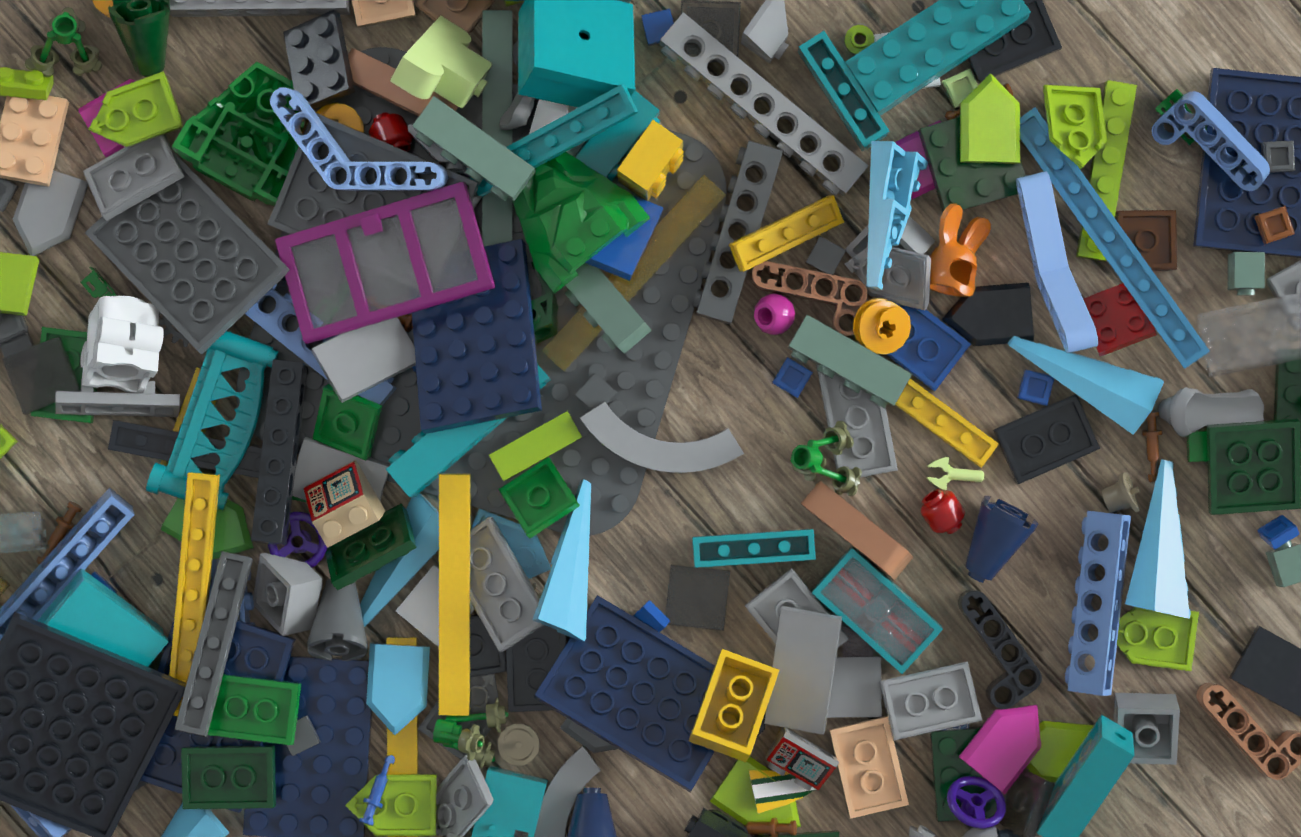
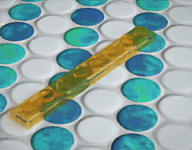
(663, 243)

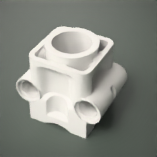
(121, 344)

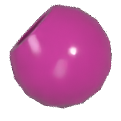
(774, 314)

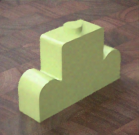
(443, 65)

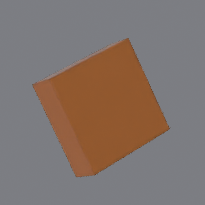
(1274, 225)

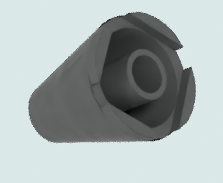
(338, 625)

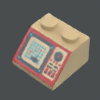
(342, 503)

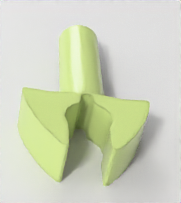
(953, 474)

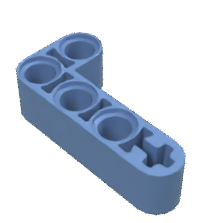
(1213, 145)

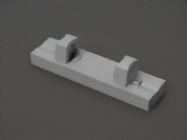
(119, 404)

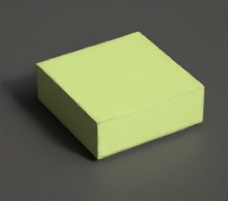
(959, 87)

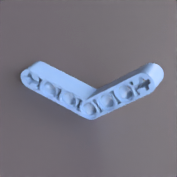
(337, 158)
(1051, 264)

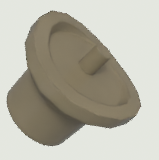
(1121, 495)
(518, 744)

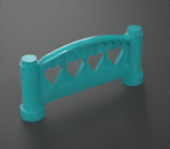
(225, 354)

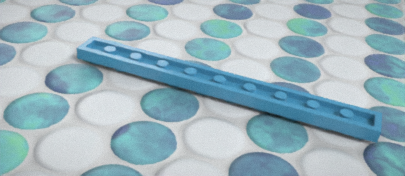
(1112, 242)

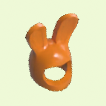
(953, 261)

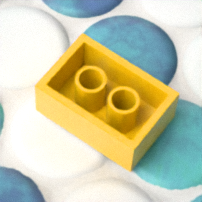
(650, 161)
(734, 705)

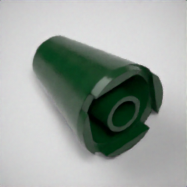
(143, 32)

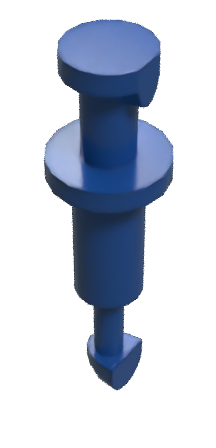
(376, 792)

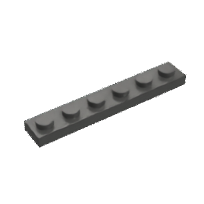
(213, 644)

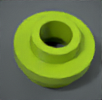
(849, 40)

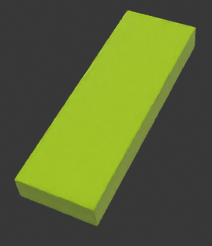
(535, 446)

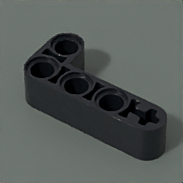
(995, 643)

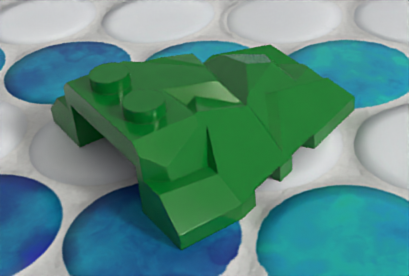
(242, 138)
(571, 216)

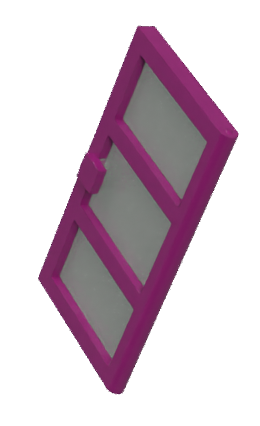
(385, 263)

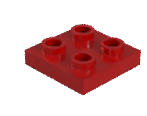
(1117, 319)

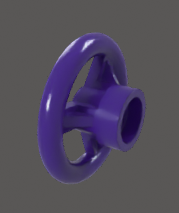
(318, 549)
(973, 805)

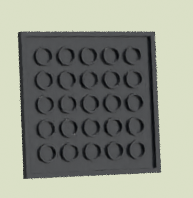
(76, 725)

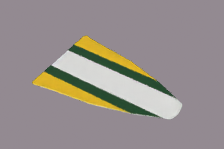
(774, 794)

